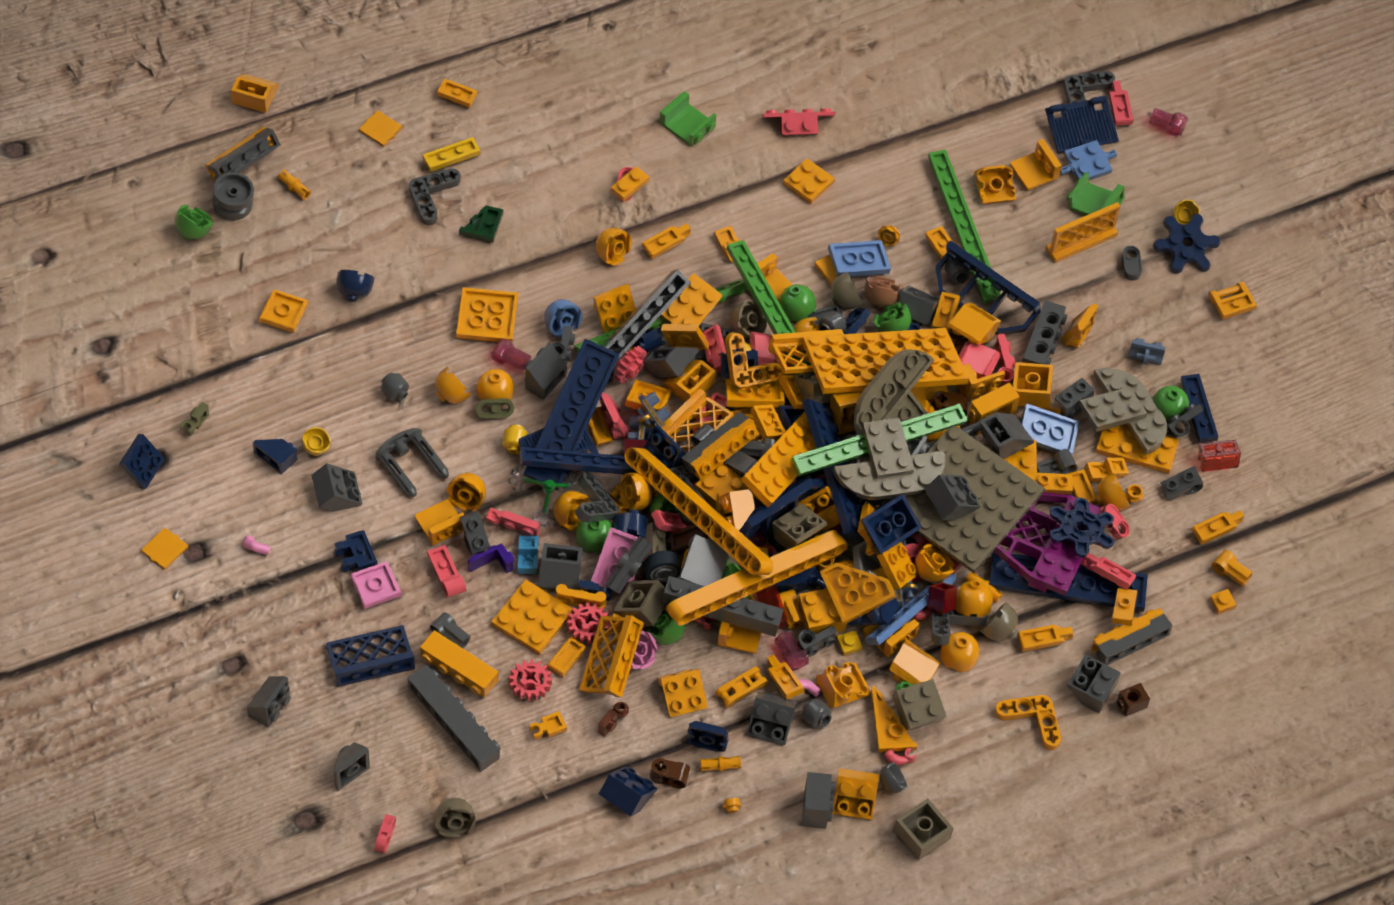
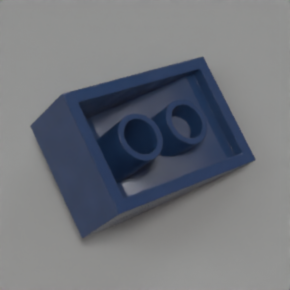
(890, 523)

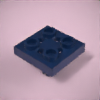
(136, 461)

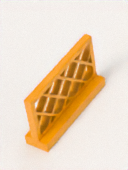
(1084, 233)
(793, 344)
(692, 409)
(621, 658)

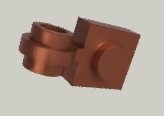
(609, 722)

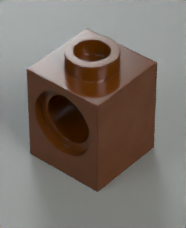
(1136, 693)

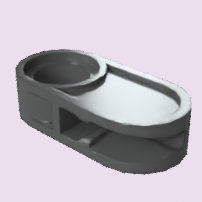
(1131, 266)

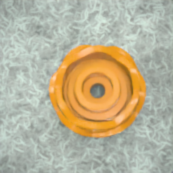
(885, 231)

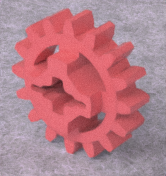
(630, 364)
(581, 618)
(530, 680)

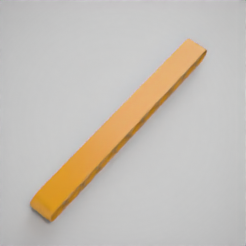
(699, 511)
(744, 584)

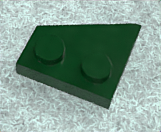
(484, 224)

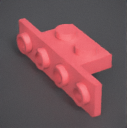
(799, 123)

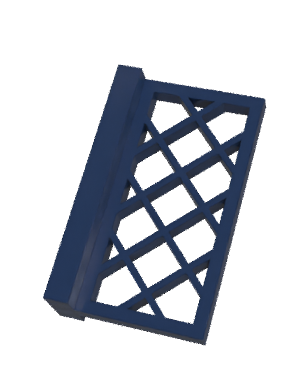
(373, 667)

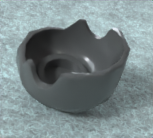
(892, 778)

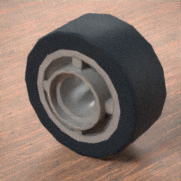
(662, 565)

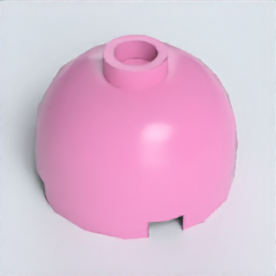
(645, 651)

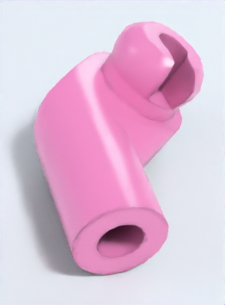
(250, 544)
(810, 687)

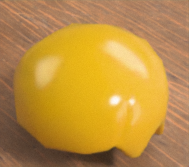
(1184, 211)
(316, 441)

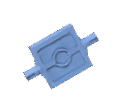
(1088, 159)

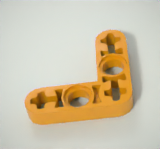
(743, 369)
(1040, 713)

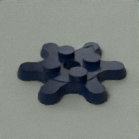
(1182, 254)
(1081, 517)

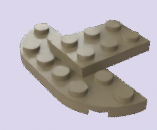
(890, 392)
(1125, 403)
(891, 465)

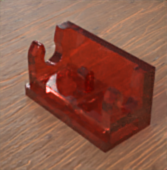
(1219, 455)
(771, 597)

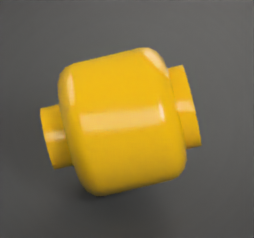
(511, 438)

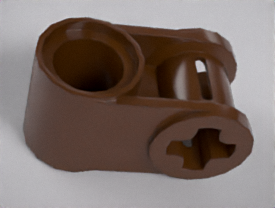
(950, 399)
(671, 774)

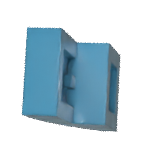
(528, 554)

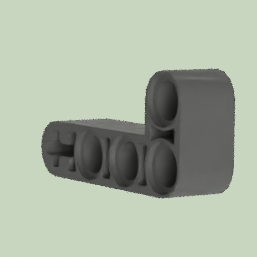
(738, 462)

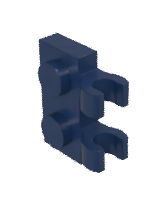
(361, 552)

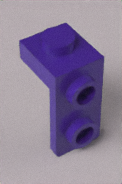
(494, 552)

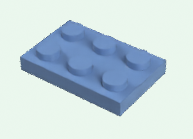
(859, 258)
(1050, 429)

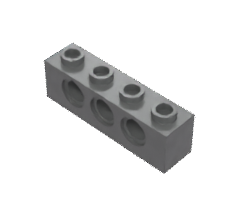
(1049, 313)

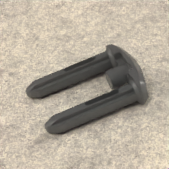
(398, 443)

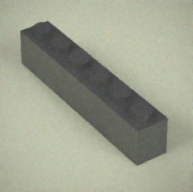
(647, 313)
(741, 613)
(454, 718)

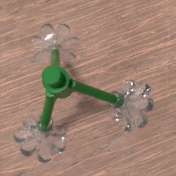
(543, 514)

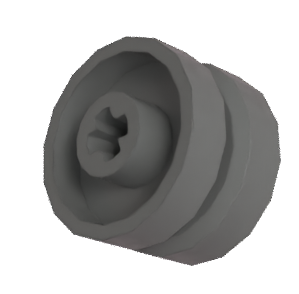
(233, 196)

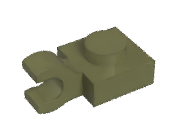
(198, 416)

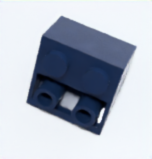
(664, 448)
(627, 790)

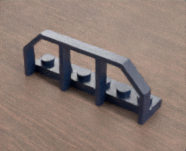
(998, 282)
(764, 516)

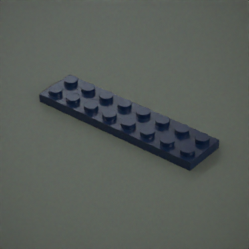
(575, 406)
(826, 433)
(1085, 587)

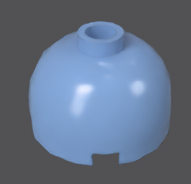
(561, 314)

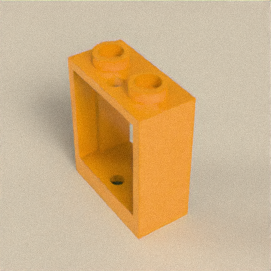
(1000, 400)

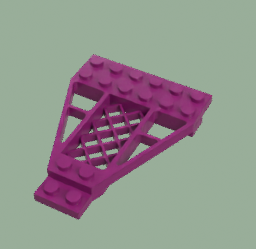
(1056, 561)

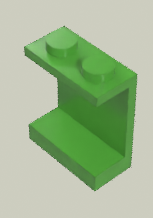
(686, 120)
(1090, 198)

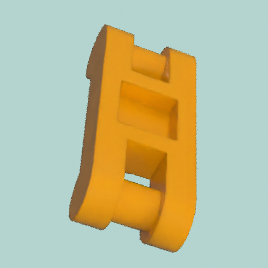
(575, 597)
(741, 686)

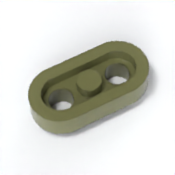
(494, 408)

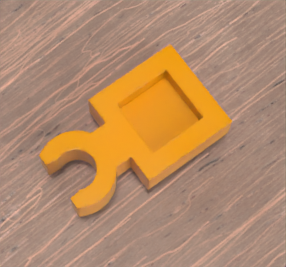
(551, 724)

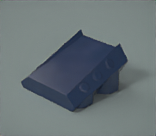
(879, 616)
(707, 736)

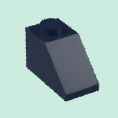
(276, 453)
(800, 581)

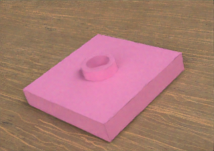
(375, 585)

